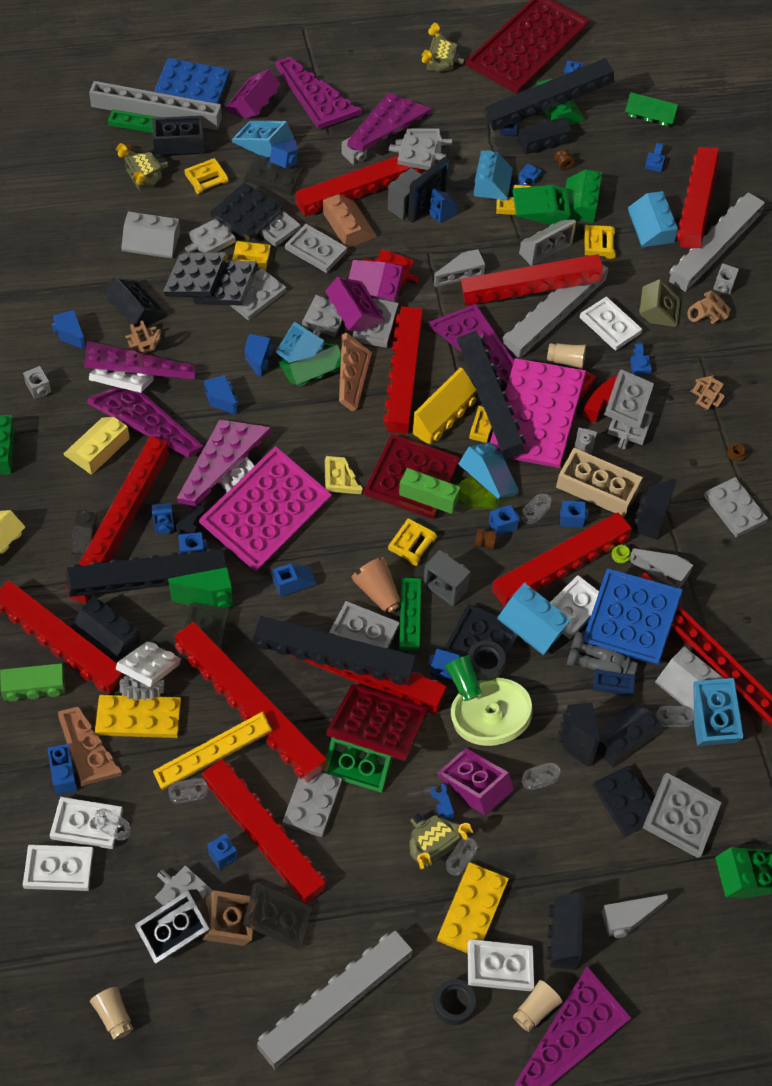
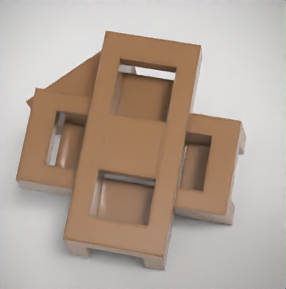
(707, 305)
(139, 340)
(709, 390)

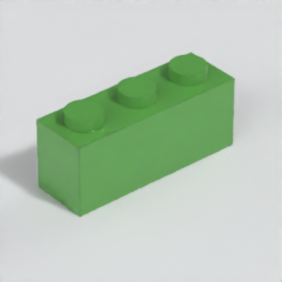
(429, 490)
(32, 682)

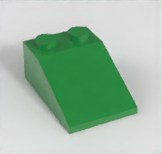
(203, 588)

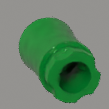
(464, 677)

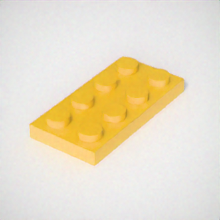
(138, 718)
(472, 907)

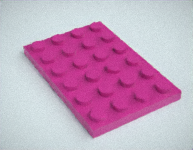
(544, 406)
(265, 508)

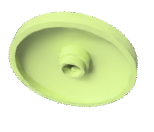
(494, 716)

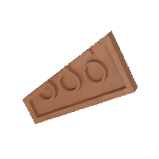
(353, 371)
(86, 748)

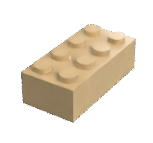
(599, 482)

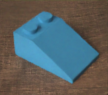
(261, 135)
(489, 469)
(716, 712)

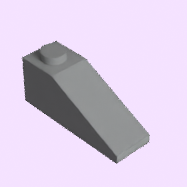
(463, 266)
(666, 567)
(627, 915)

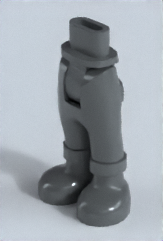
(607, 659)

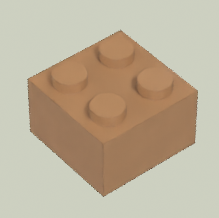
(227, 918)

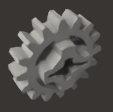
(137, 690)

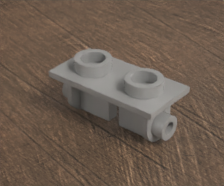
(585, 440)

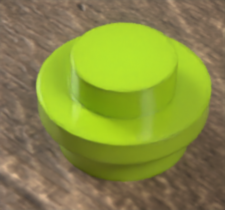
(621, 554)

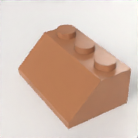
(347, 220)

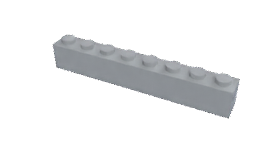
(152, 103)
(716, 241)
(546, 317)
(334, 999)

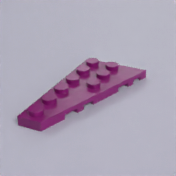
(317, 97)
(388, 117)
(469, 320)
(117, 359)
(145, 416)
(221, 454)
(578, 1029)

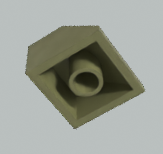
(659, 304)

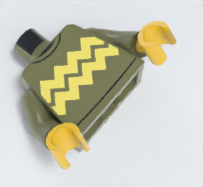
(441, 53)
(142, 167)
(434, 838)

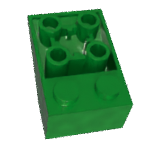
(542, 203)
(745, 872)

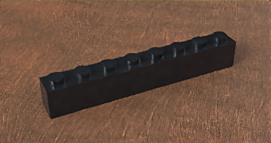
(549, 94)
(490, 394)
(138, 572)
(334, 651)

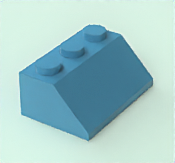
(492, 176)
(653, 220)
(299, 344)
(534, 619)

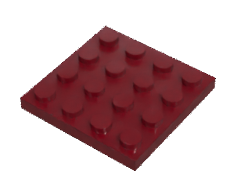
(392, 464)
(377, 722)

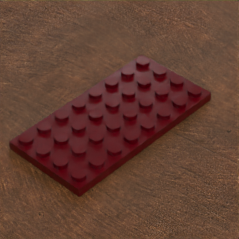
(527, 43)

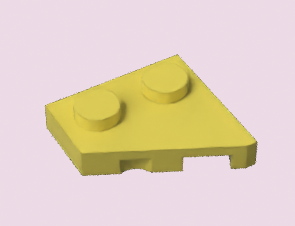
(339, 476)

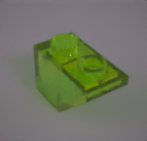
(476, 495)

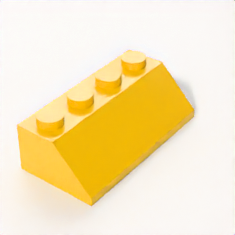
(444, 407)

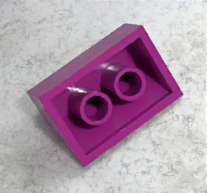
(254, 95)
(354, 304)

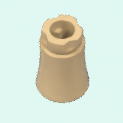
(567, 354)
(537, 1006)
(112, 1012)

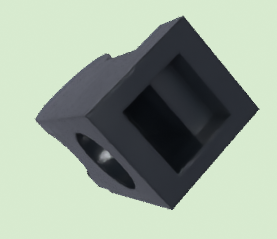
(190, 519)

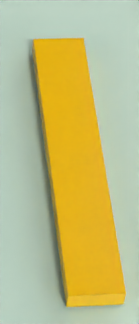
(212, 750)

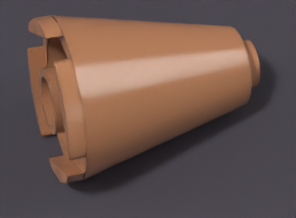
(378, 584)

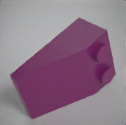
(379, 278)
(477, 780)

